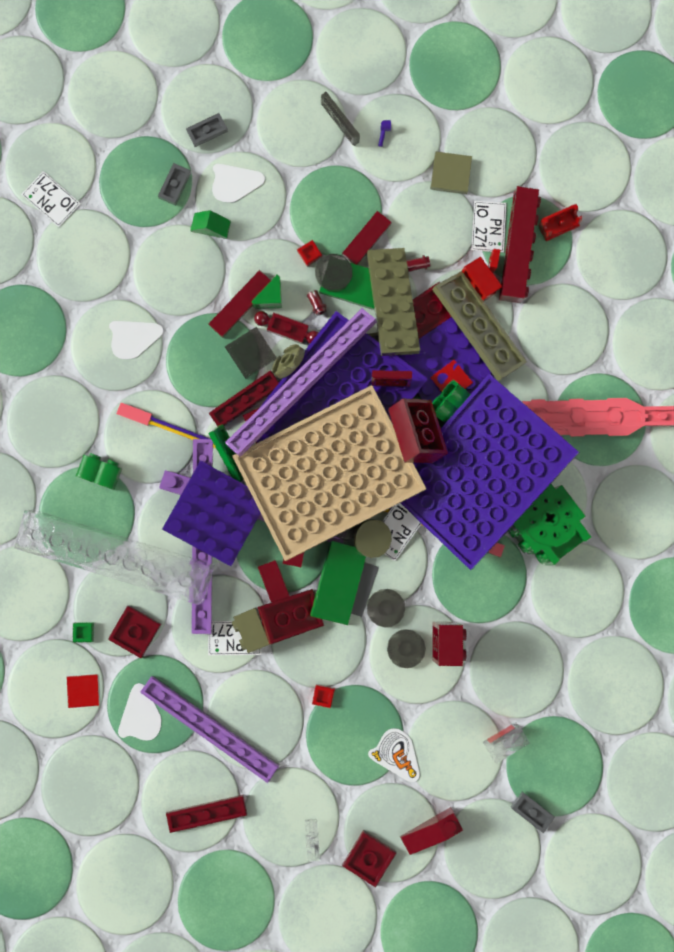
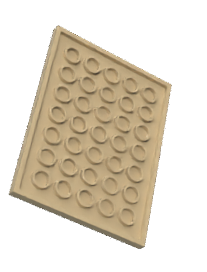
(328, 473)

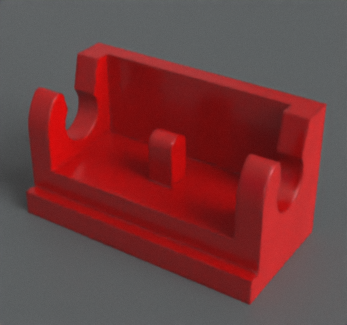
(560, 222)
(481, 278)

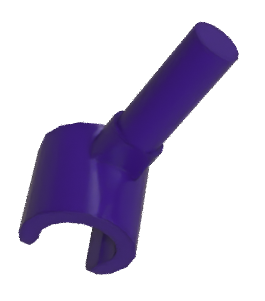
(385, 126)

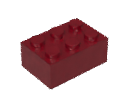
(417, 431)
(448, 643)

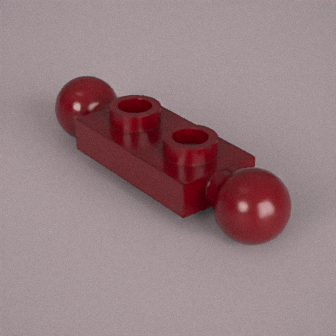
(285, 327)

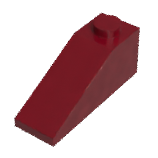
(432, 832)

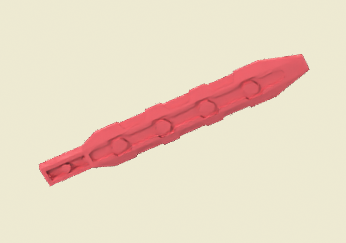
(600, 417)

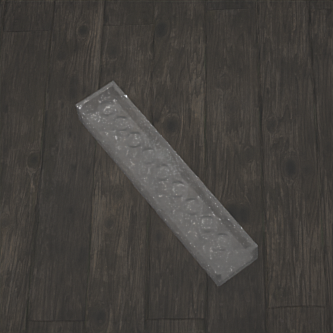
(114, 556)

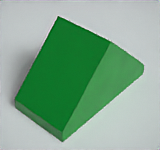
(210, 224)
(270, 296)

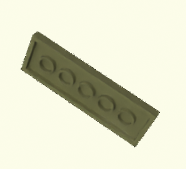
(393, 302)
(479, 325)

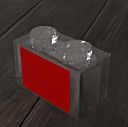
(506, 742)

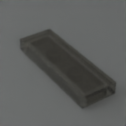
(340, 119)

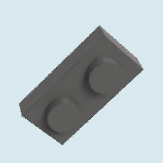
(207, 130)
(174, 184)
(532, 812)

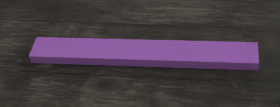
(209, 729)

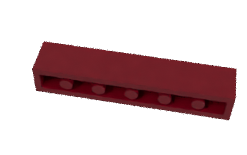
(519, 245)

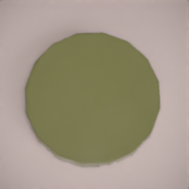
(289, 361)
(372, 538)

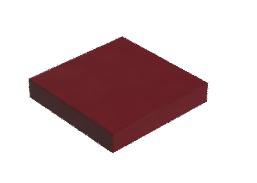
(391, 378)
(134, 631)
(369, 858)

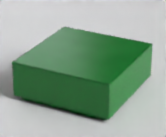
(83, 632)

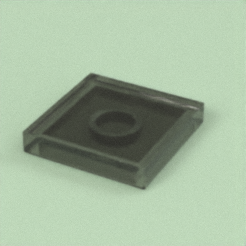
(250, 352)

